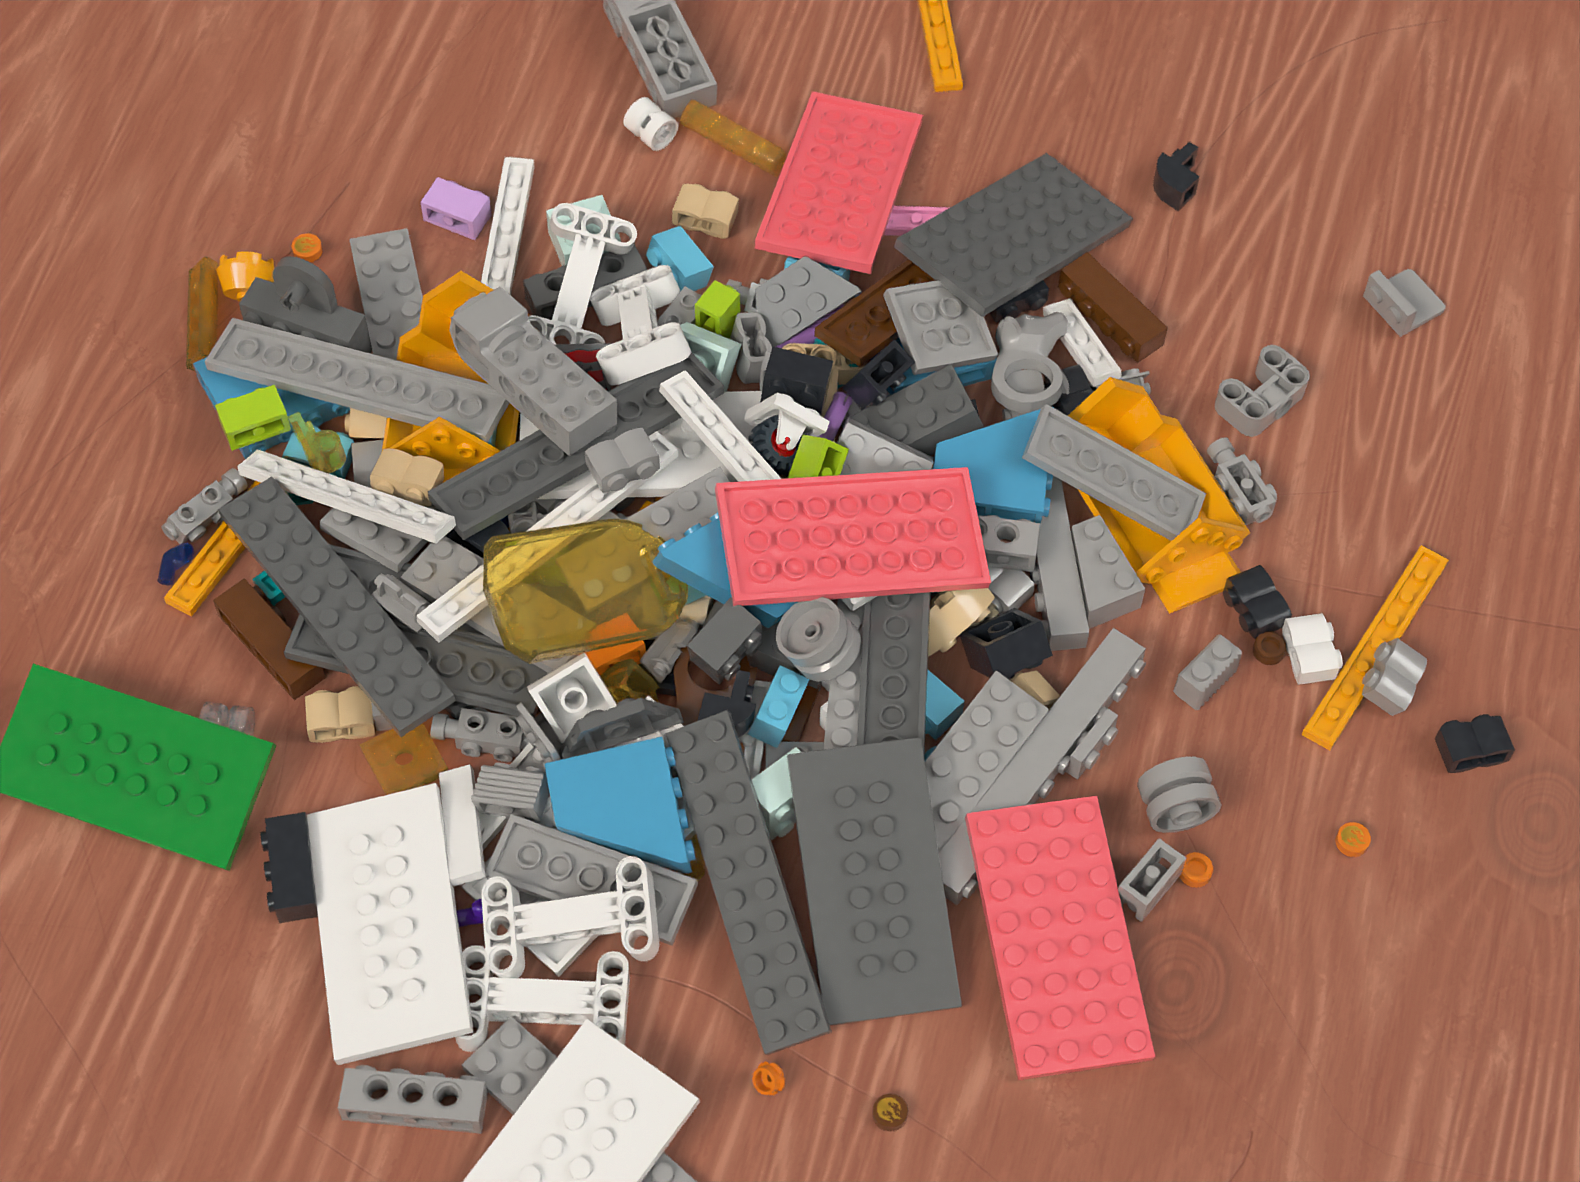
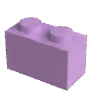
(456, 208)

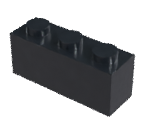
(289, 867)

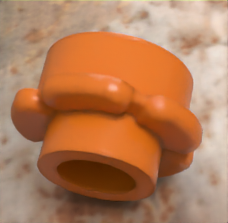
(768, 1078)

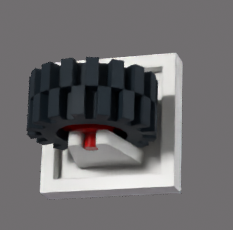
(780, 427)

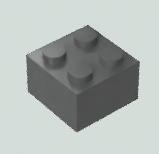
(726, 641)

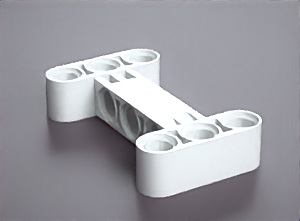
(581, 269)
(644, 343)
(569, 918)
(545, 999)

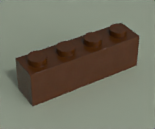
(1112, 307)
(265, 636)

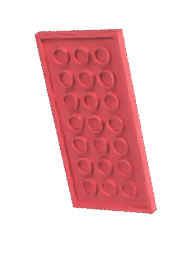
(839, 182)
(851, 536)
(1058, 938)

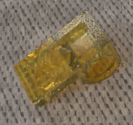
(316, 444)

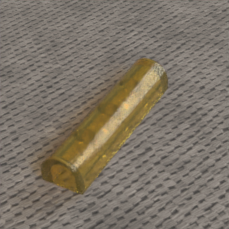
(734, 138)
(202, 310)

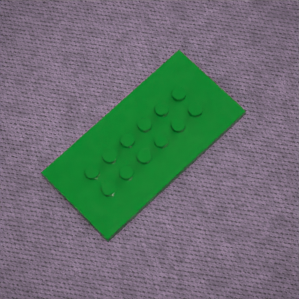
(132, 766)

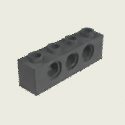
(543, 289)

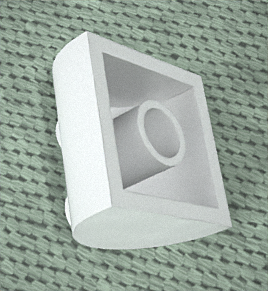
(570, 694)

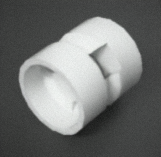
(650, 123)

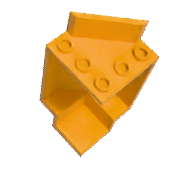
(433, 348)
(1198, 558)

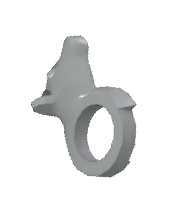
(1025, 345)

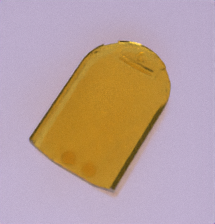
(578, 588)

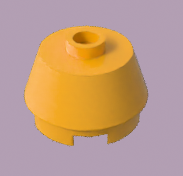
(239, 273)

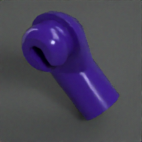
(471, 915)

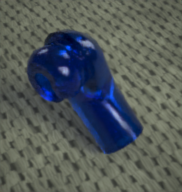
(172, 561)

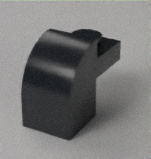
(1173, 178)
(738, 705)

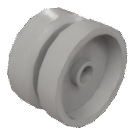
(818, 639)
(1179, 794)

